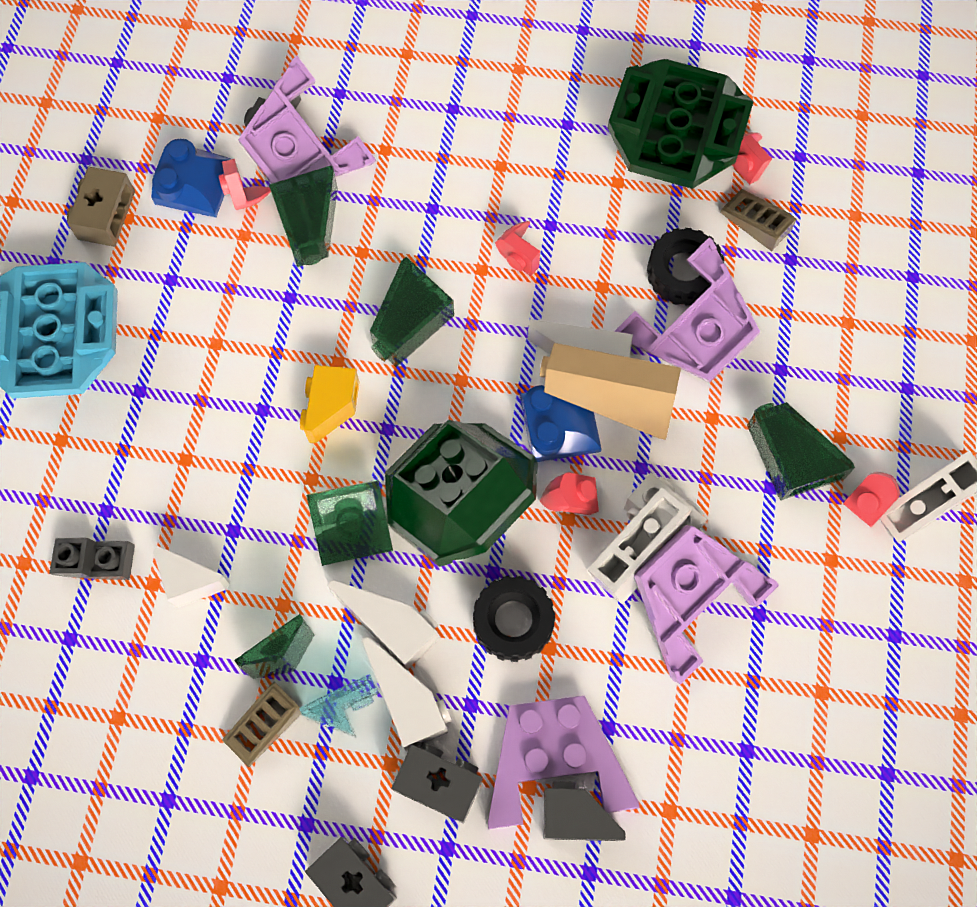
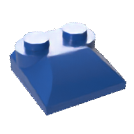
(188, 179)
(557, 426)

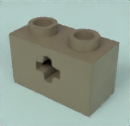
(100, 206)

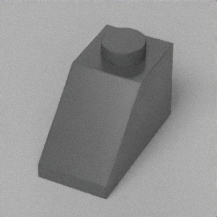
(576, 816)

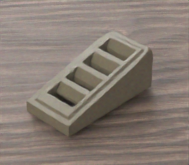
(761, 232)
(272, 693)

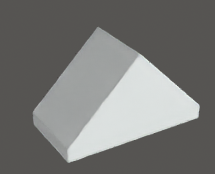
(186, 580)

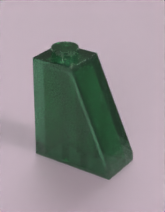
(307, 213)
(409, 314)
(795, 451)

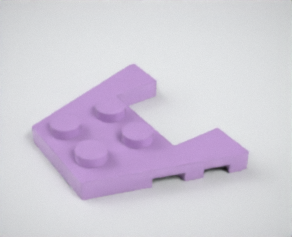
(285, 144)
(709, 331)
(683, 583)
(554, 742)

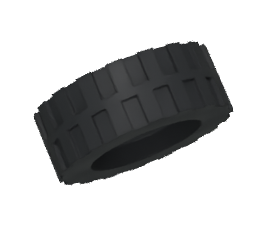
(661, 278)
(513, 590)

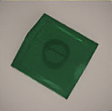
(350, 522)
(279, 651)

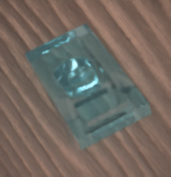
(331, 708)

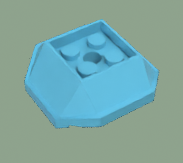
(61, 298)

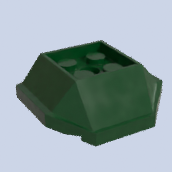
(670, 94)
(459, 490)

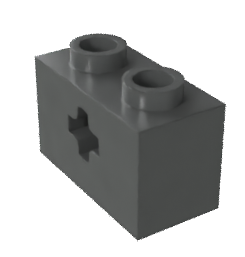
(415, 784)
(350, 857)

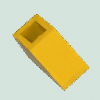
(331, 400)

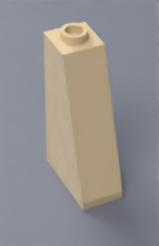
(613, 386)

